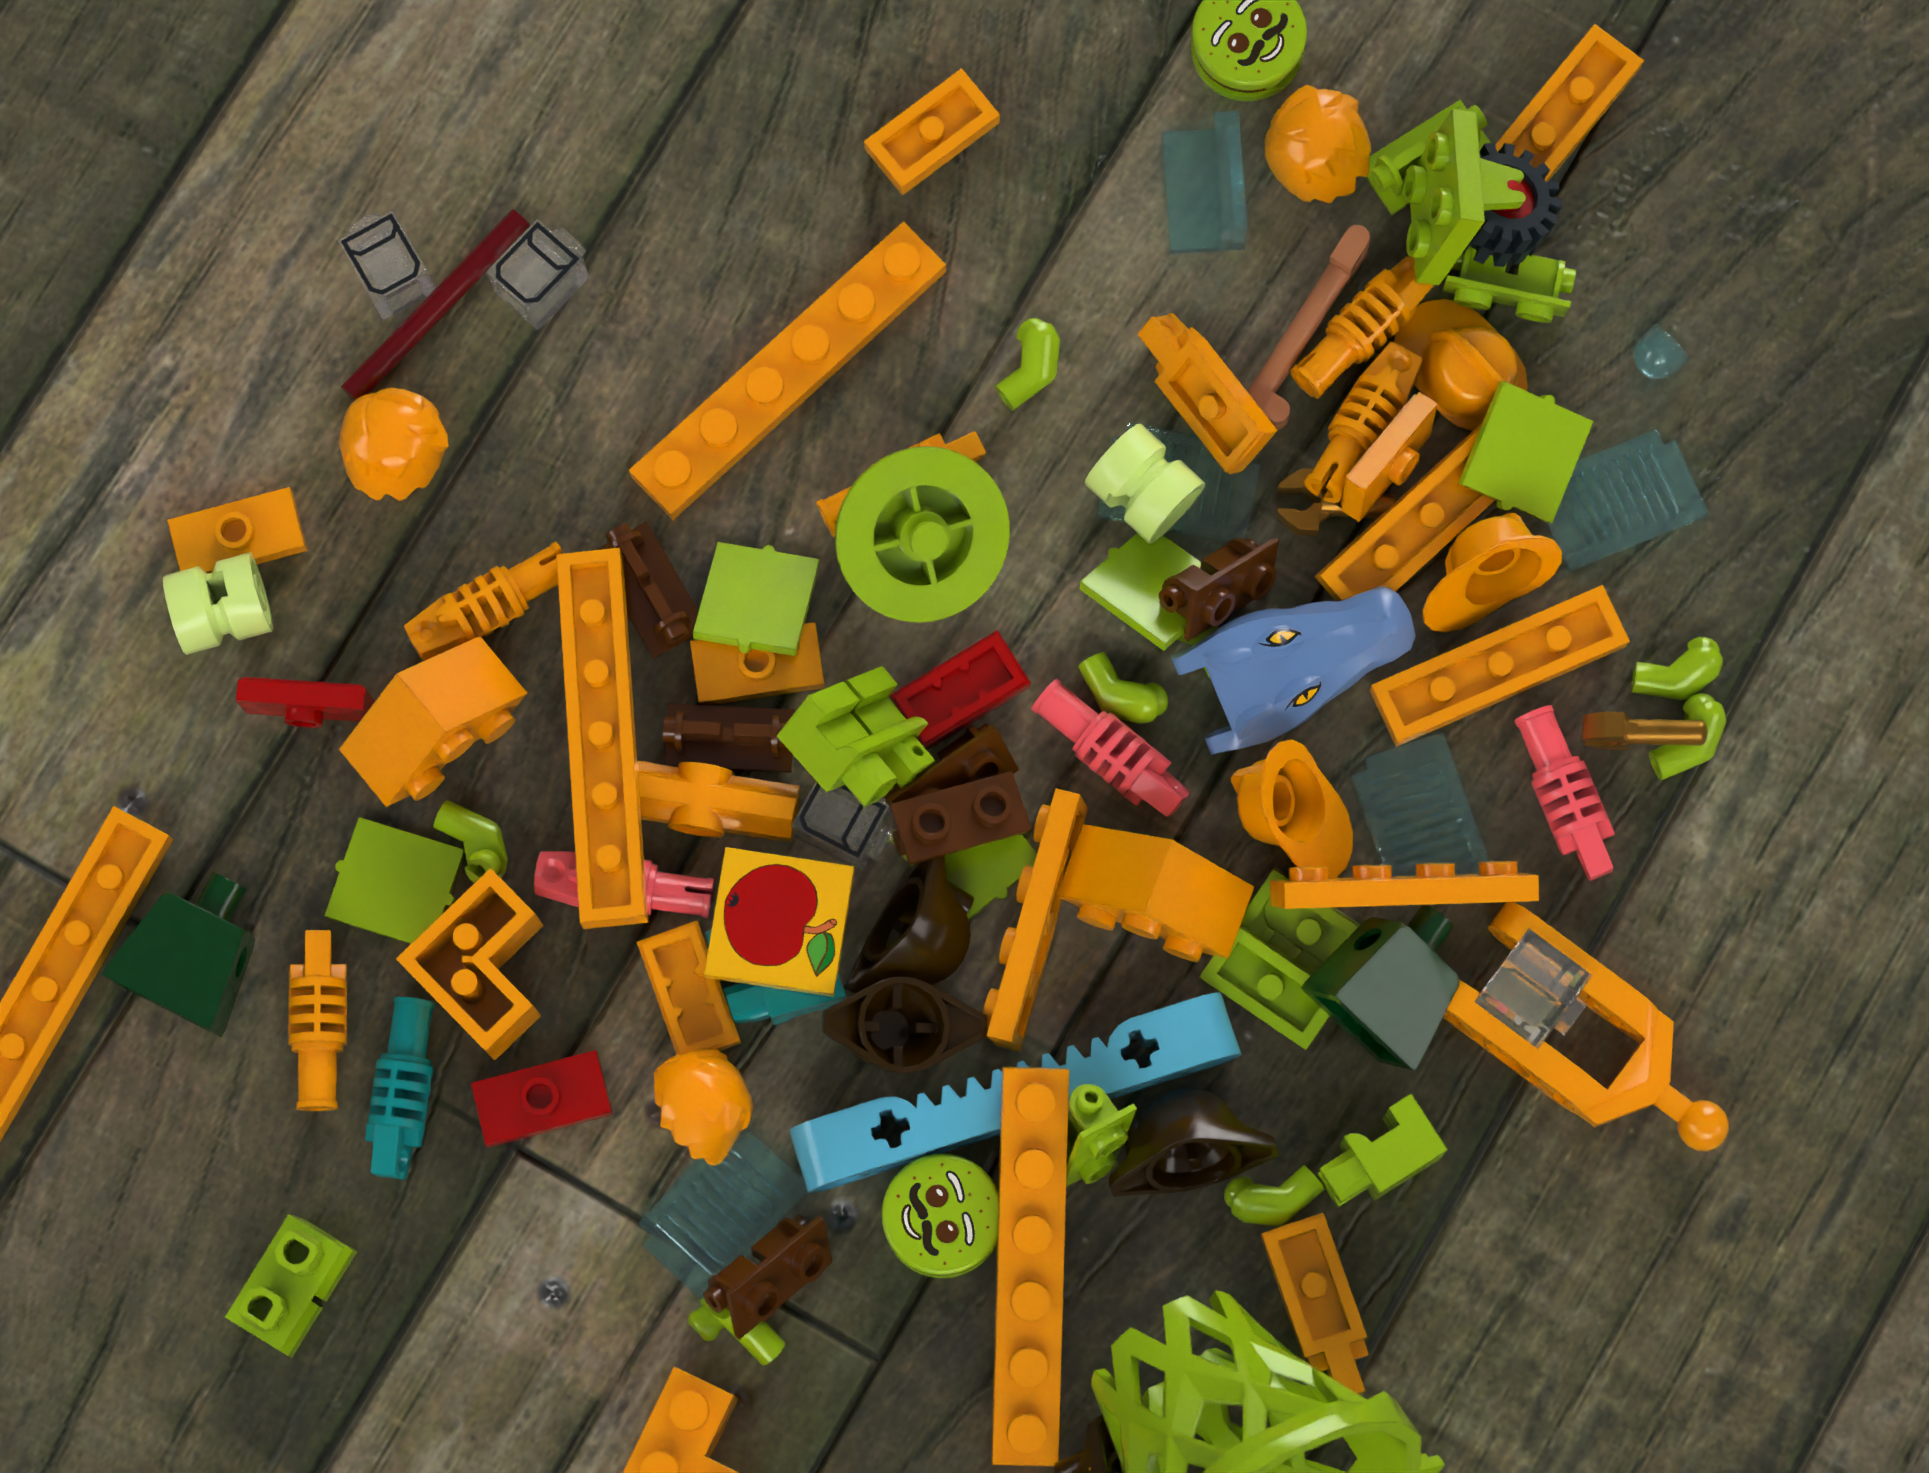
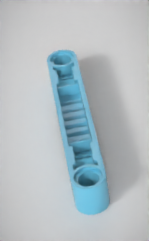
(842, 1145)

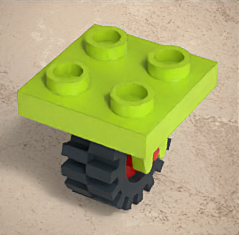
(1474, 201)

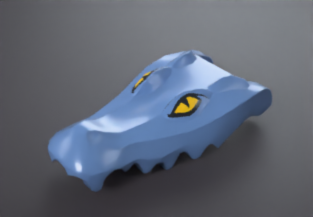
(1290, 662)

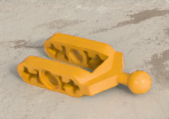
(1640, 1081)

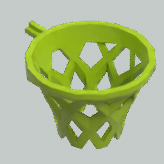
(1199, 1388)

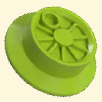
(922, 534)

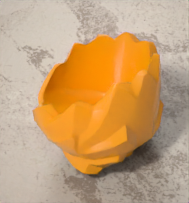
(1318, 144)
(392, 443)
(703, 1102)

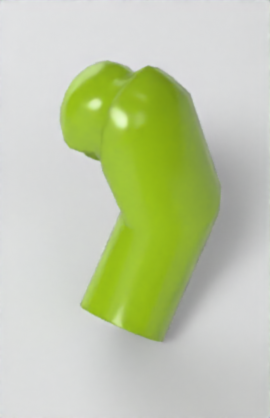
(1038, 363)
(1684, 676)
(1125, 699)
(1674, 759)
(480, 837)

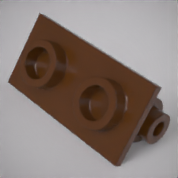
(1221, 584)
(654, 591)
(727, 737)
(967, 759)
(959, 818)
(789, 1258)

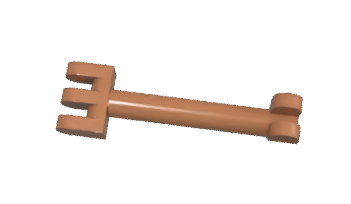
(1342, 268)

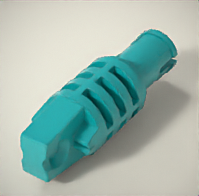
(401, 1090)

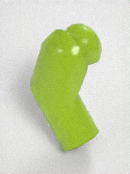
(1271, 1204)
(760, 1342)

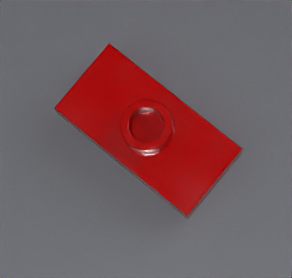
(962, 689)
(303, 702)
(541, 1098)

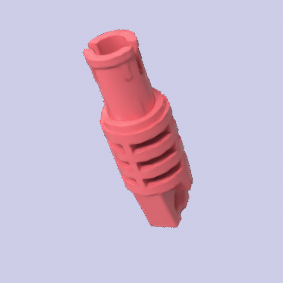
(1112, 750)
(1566, 793)
(669, 892)

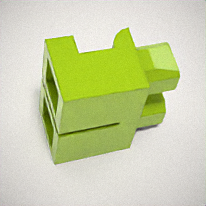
(857, 738)
(1386, 1161)
(280, 1290)

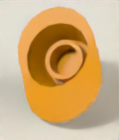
(1460, 360)
(1488, 569)
(1295, 808)

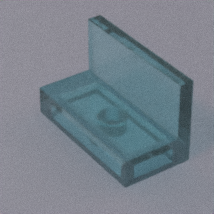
(1206, 187)

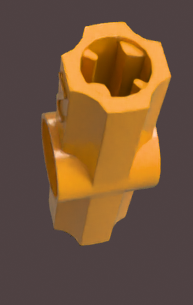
(713, 801)

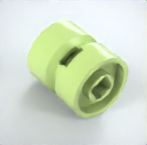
(1144, 483)
(217, 603)

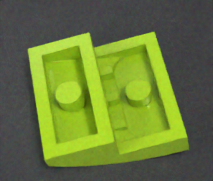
(1274, 959)

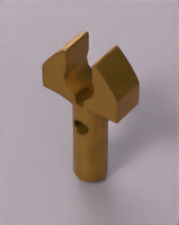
(1307, 521)
(1617, 731)

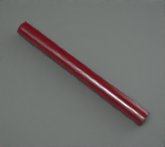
(435, 306)

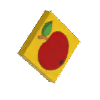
(779, 922)

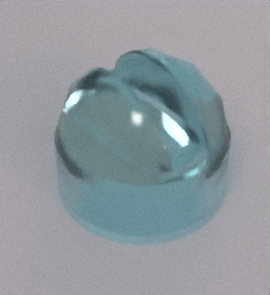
(1658, 354)

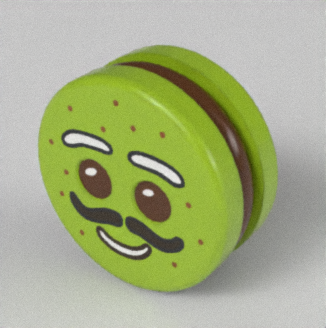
(1248, 46)
(941, 1215)

